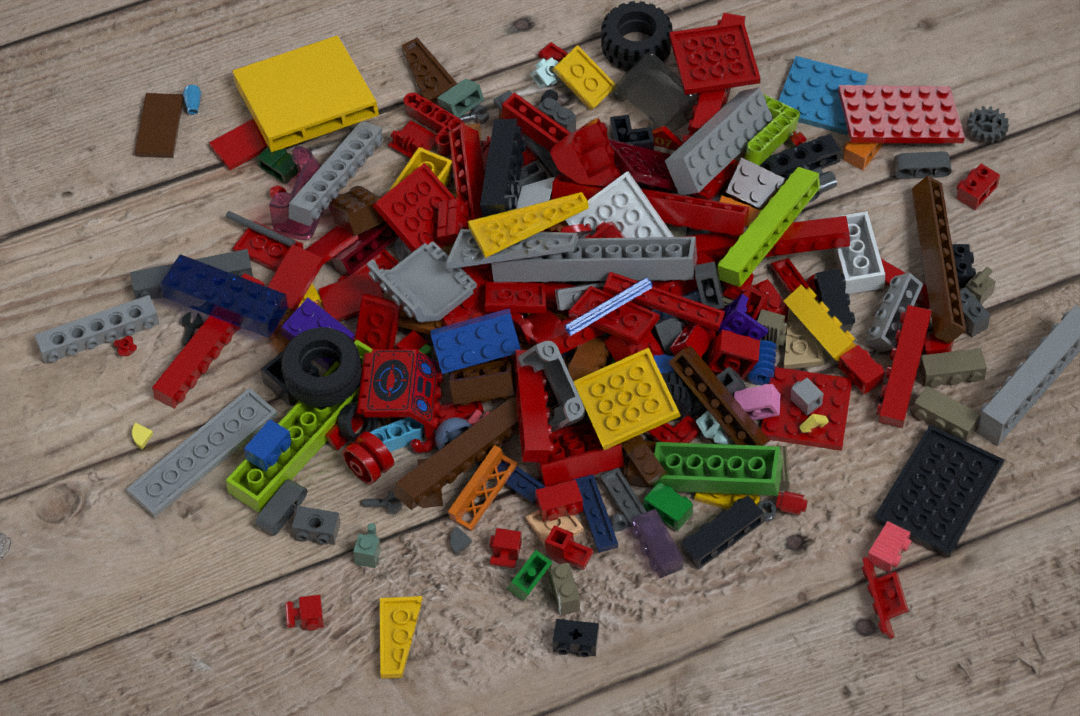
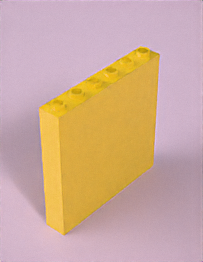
(305, 93)

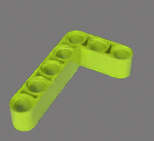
(774, 134)

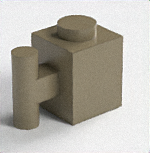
(981, 285)

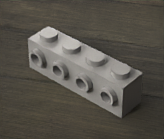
(901, 293)

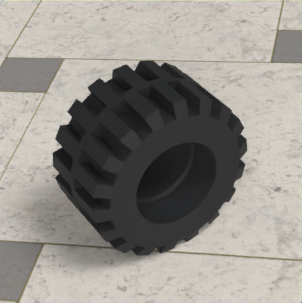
(680, 393)

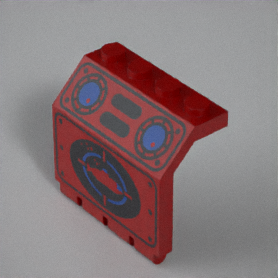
(401, 386)

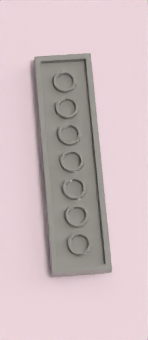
(201, 452)

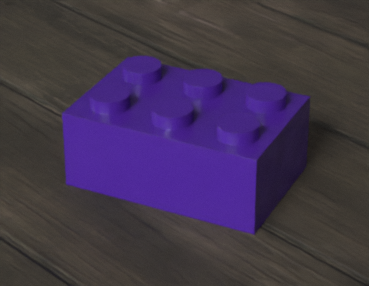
(311, 316)

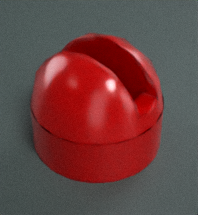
(276, 189)

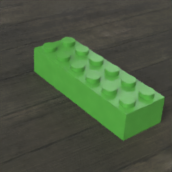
(720, 468)

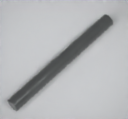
(260, 229)

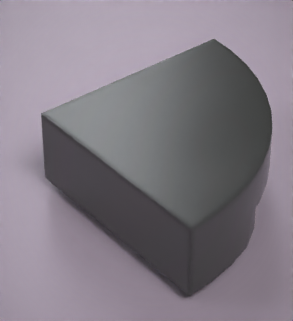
(459, 541)

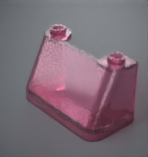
(279, 205)

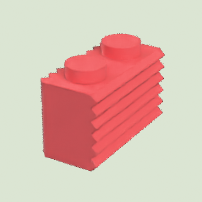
(889, 546)

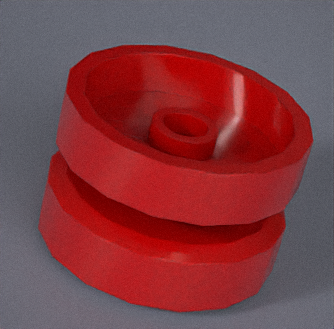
(368, 458)

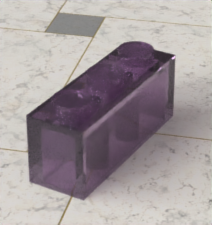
(657, 544)

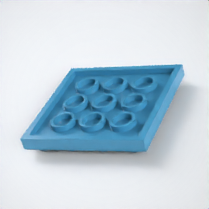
(814, 92)

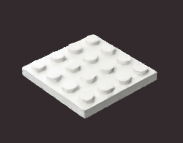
(626, 207)

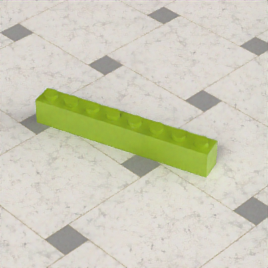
(768, 226)

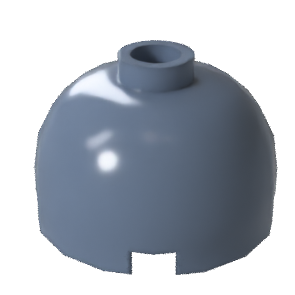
(450, 430)

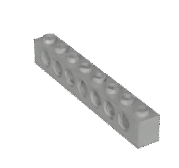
(335, 173)

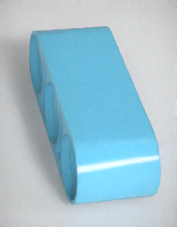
(404, 429)

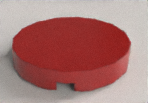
(580, 229)

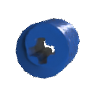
(765, 366)

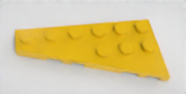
(510, 227)

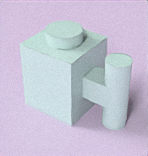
(712, 429)

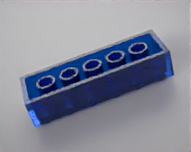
(224, 295)

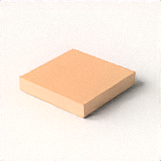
(543, 528)

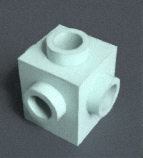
(543, 73)

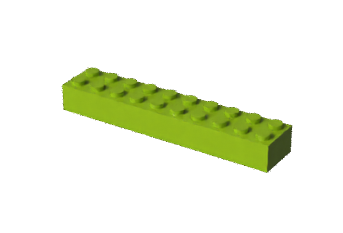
(307, 434)

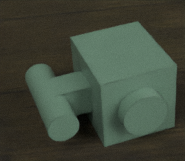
(367, 548)

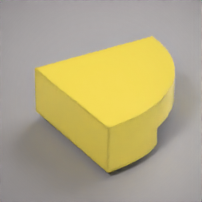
(812, 422)
(141, 435)

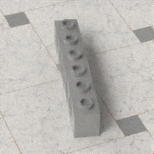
(97, 329)

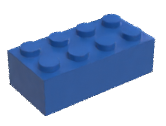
(475, 341)

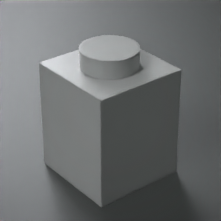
(806, 396)

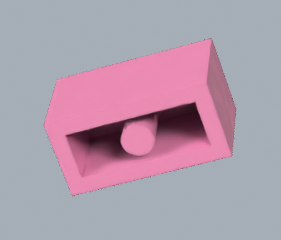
(759, 401)

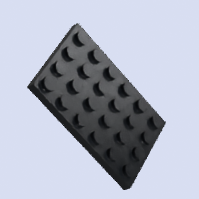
(939, 490)

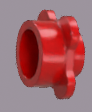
(798, 138)
(125, 350)

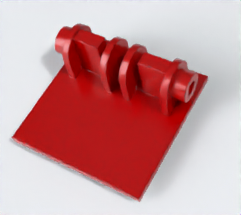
(411, 138)

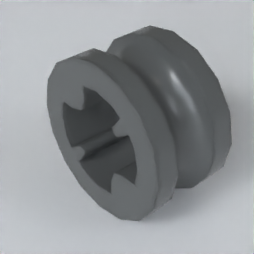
(770, 505)

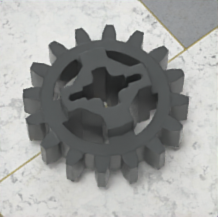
(987, 124)

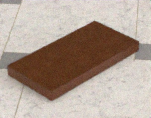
(159, 125)

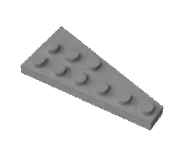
(467, 252)

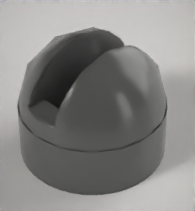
(618, 522)

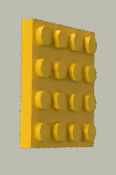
(626, 399)

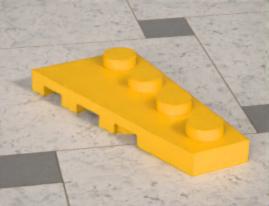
(397, 630)

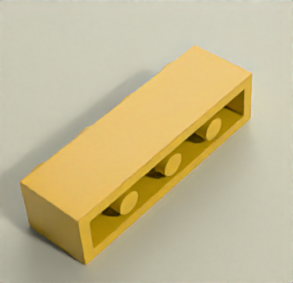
(819, 322)

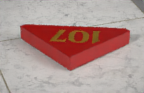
(665, 138)

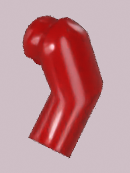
(422, 447)

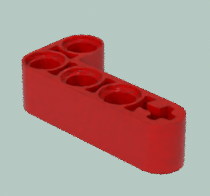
(433, 118)

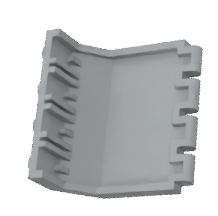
(424, 283)

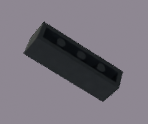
(722, 532)

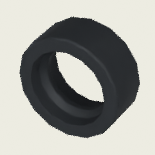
(345, 419)

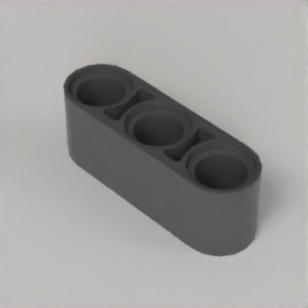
(922, 164)
(281, 507)

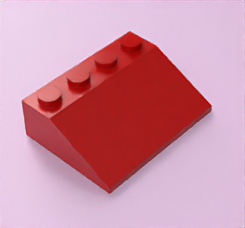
(577, 454)

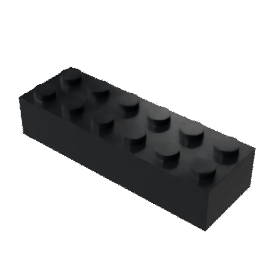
(503, 168)

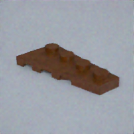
(427, 71)

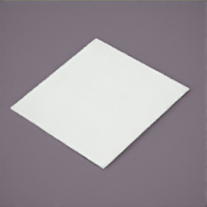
(535, 193)

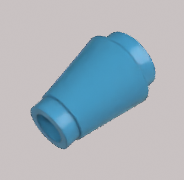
(192, 98)

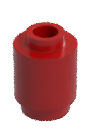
(791, 502)

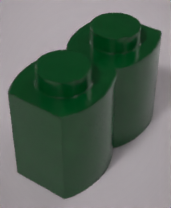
(278, 164)

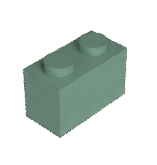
(461, 98)

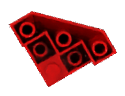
(587, 155)

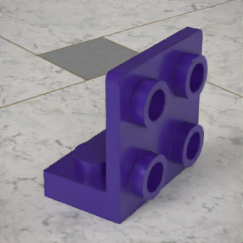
(739, 322)

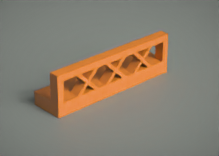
(475, 485)

